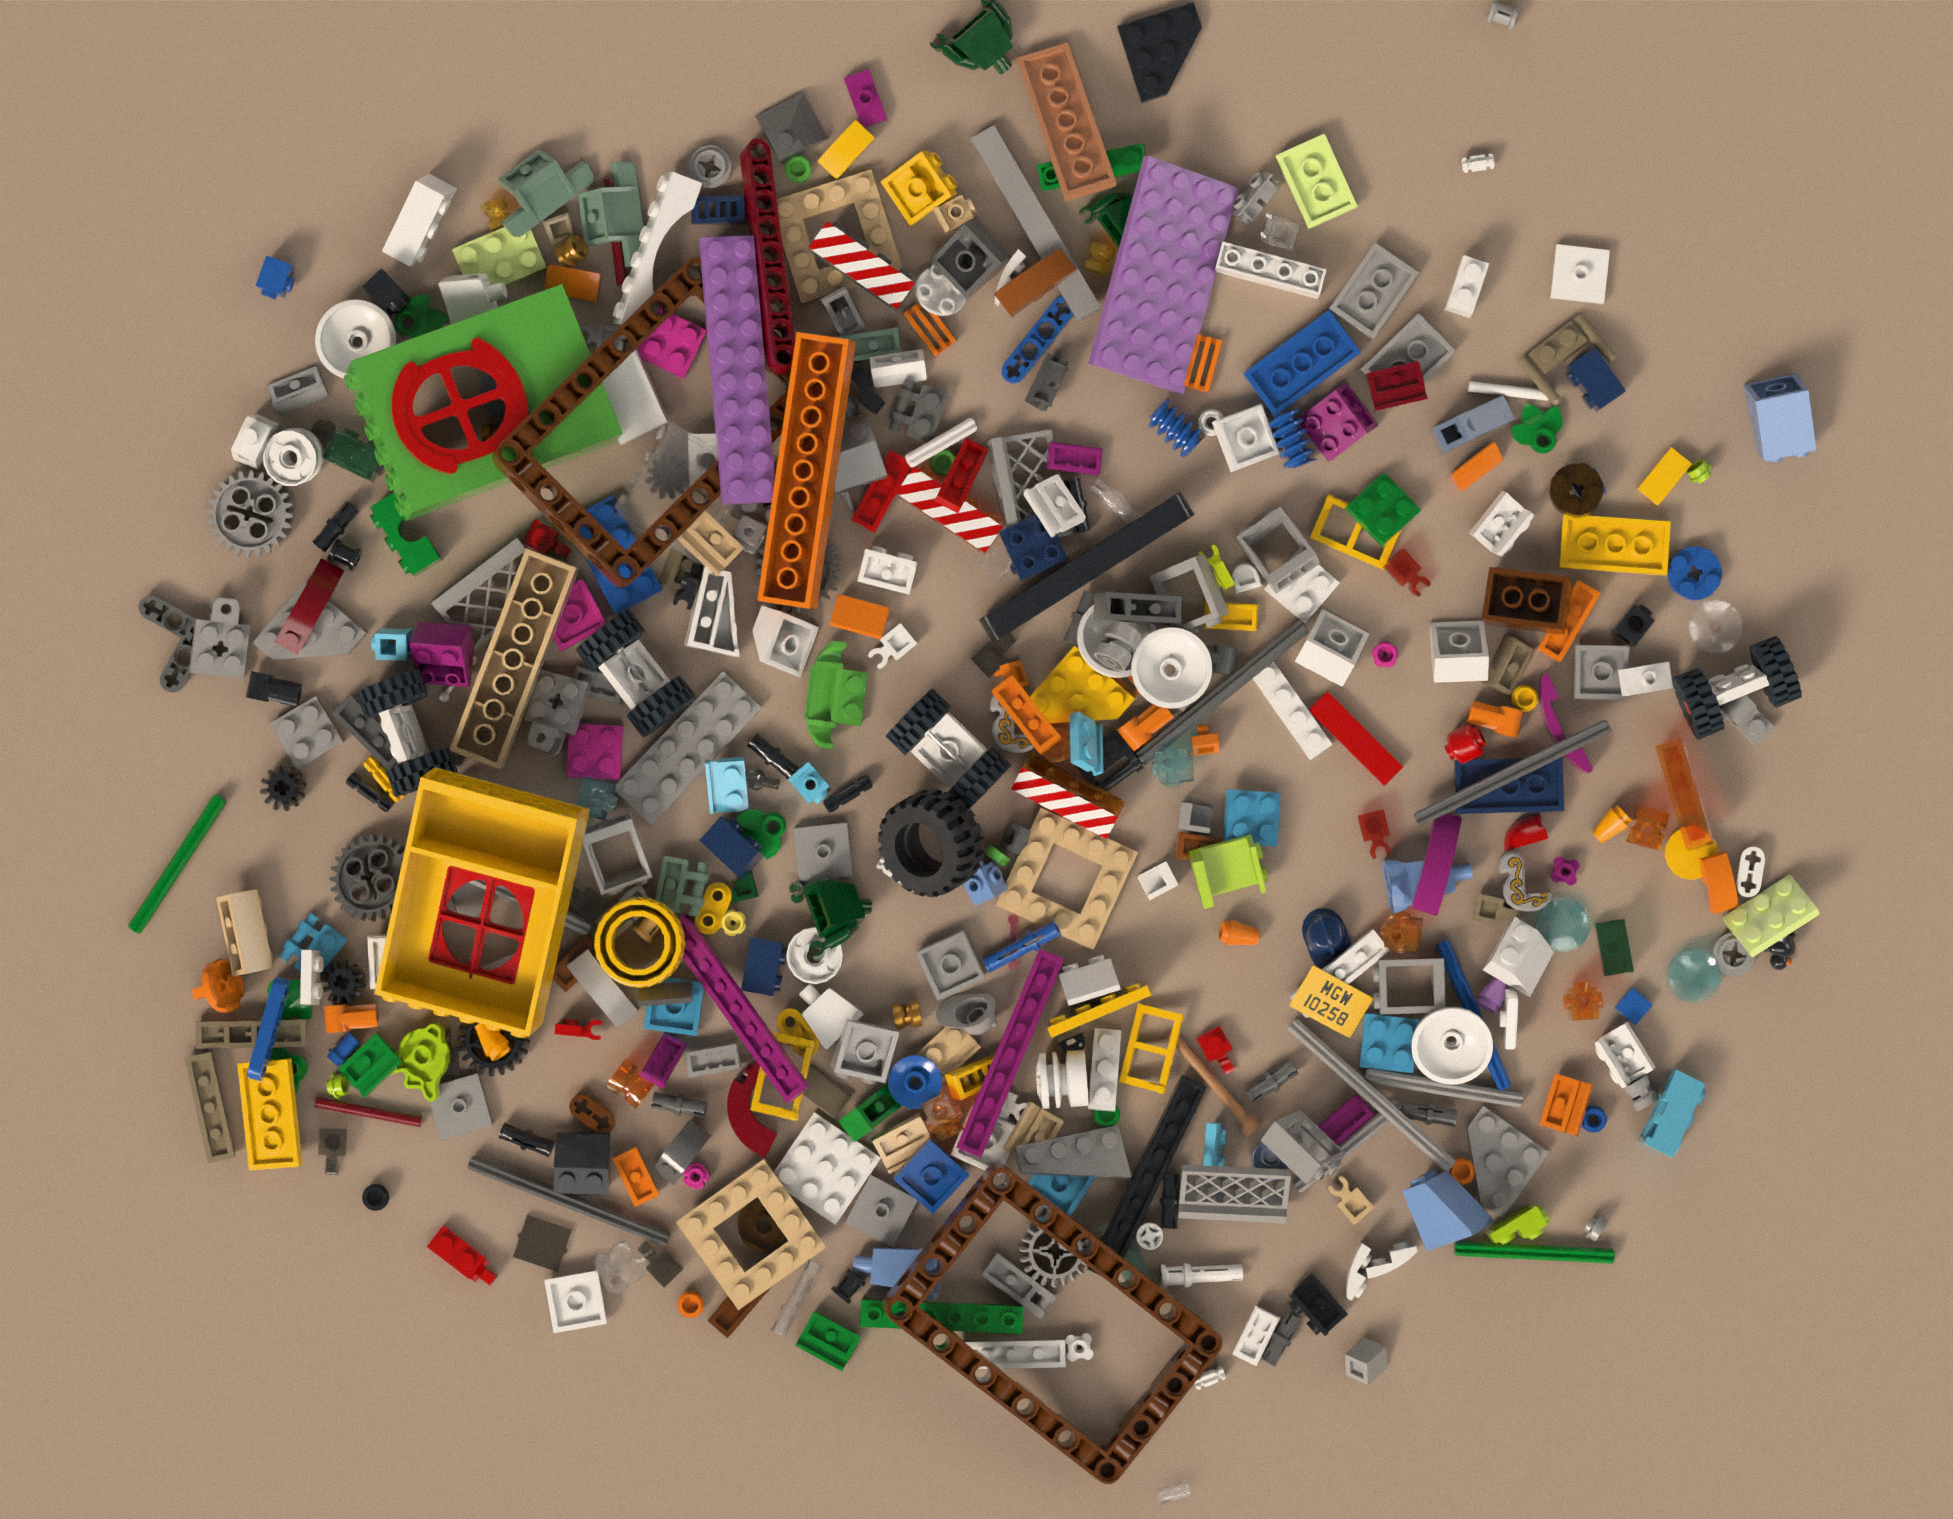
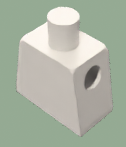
(470, 295)
(252, 440)
(827, 1014)

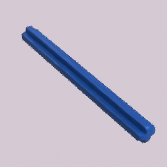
(1468, 1002)

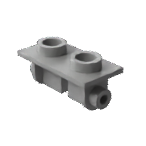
(1261, 186)

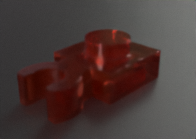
(1404, 570)
(1374, 828)

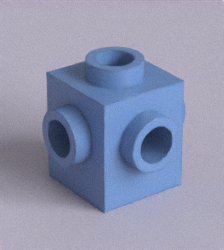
(985, 883)

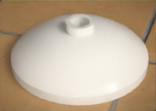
(346, 323)
(1092, 632)
(1181, 651)
(1456, 1060)

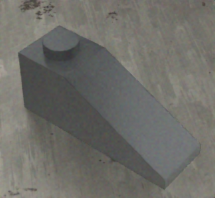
(1137, 608)

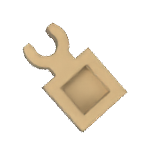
(1353, 1203)

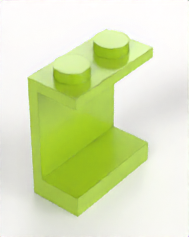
(1227, 867)

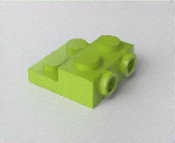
(1527, 1222)

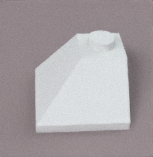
(783, 640)

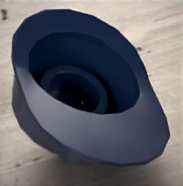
(1324, 936)

